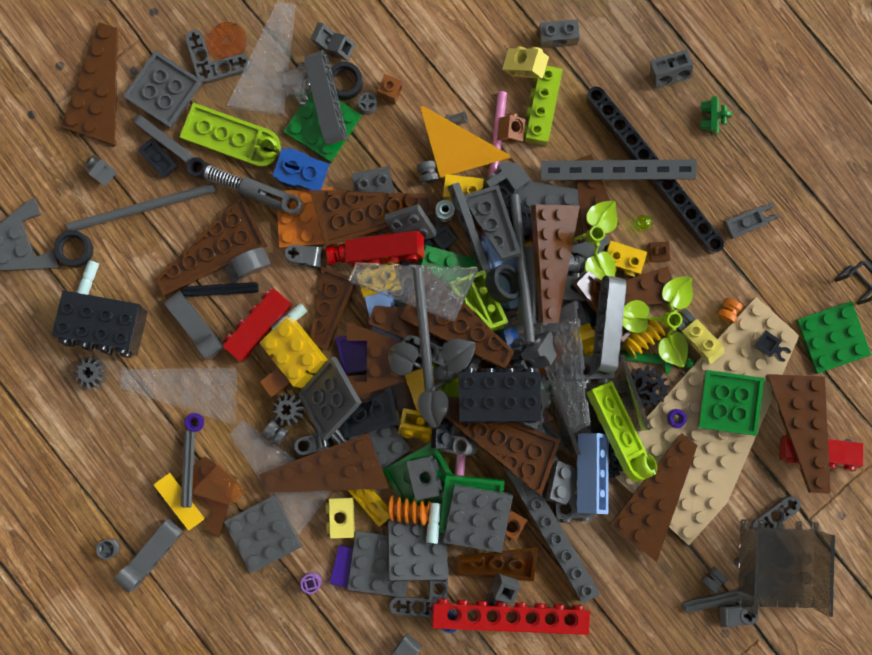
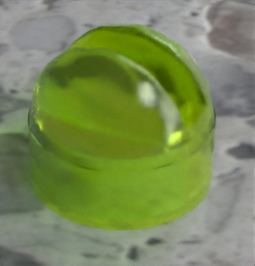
(644, 219)

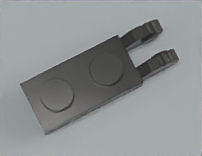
(749, 221)

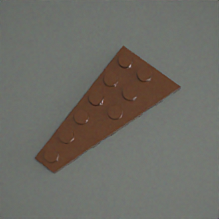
(222, 241)
(552, 244)
(339, 467)

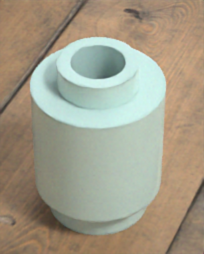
(442, 216)

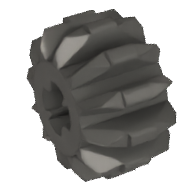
(90, 380)
(280, 410)

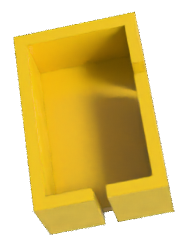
(294, 352)

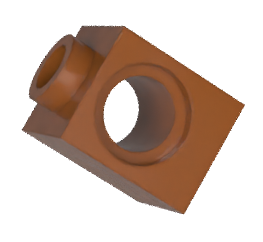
(390, 89)
(511, 129)
(275, 382)
(520, 521)

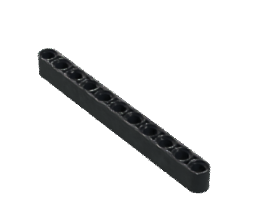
(667, 195)

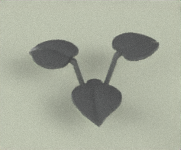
(433, 404)

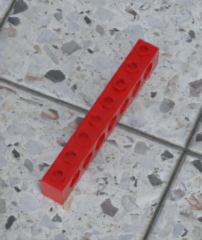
(578, 625)

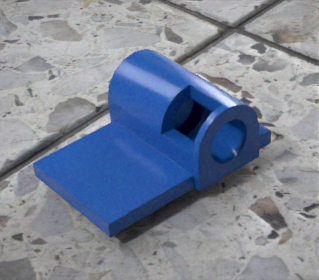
(298, 169)

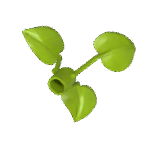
(604, 220)
(679, 295)

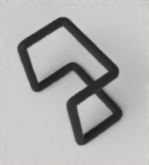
(842, 276)

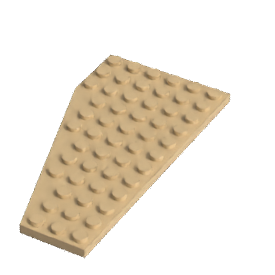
(718, 453)

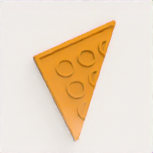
(457, 148)

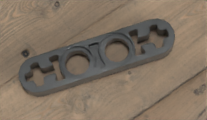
(162, 138)

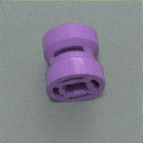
(313, 580)

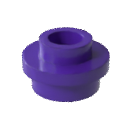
(682, 418)
(188, 422)

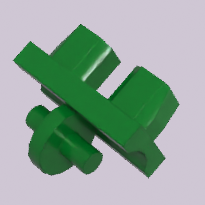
(712, 106)

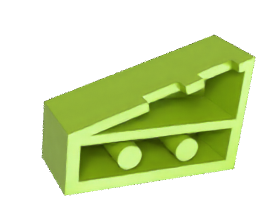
(484, 305)

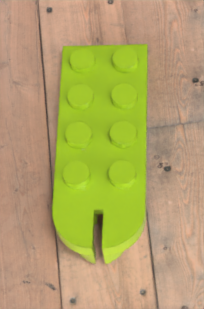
(230, 136)
(621, 433)

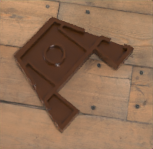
(378, 369)
(200, 471)

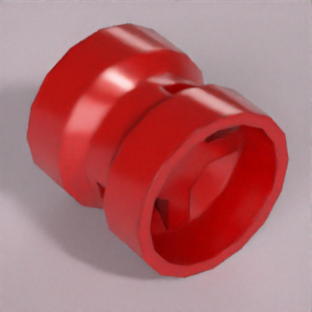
(340, 254)

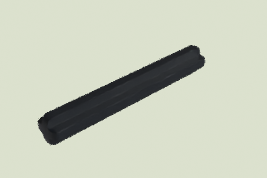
(220, 289)

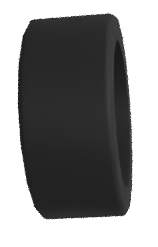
(342, 66)
(60, 241)
(494, 288)

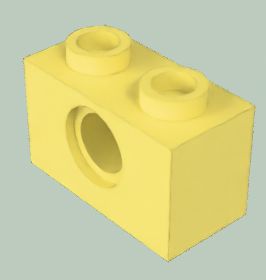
(525, 62)
(703, 342)
(347, 528)

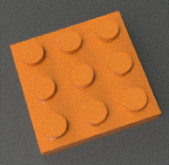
(302, 229)

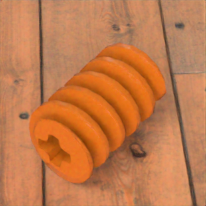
(408, 511)

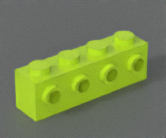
(543, 106)

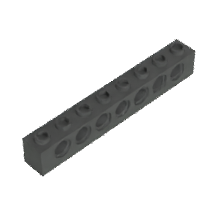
(556, 540)

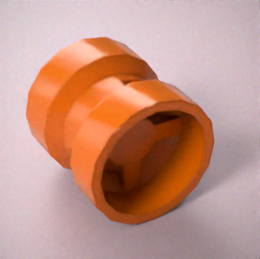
(730, 310)

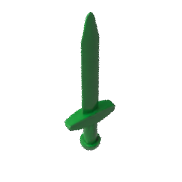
(654, 358)

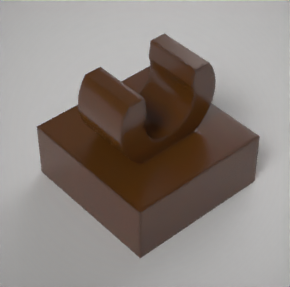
(659, 251)

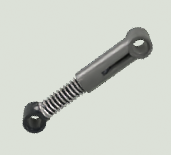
(246, 187)

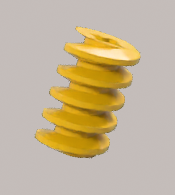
(637, 340)

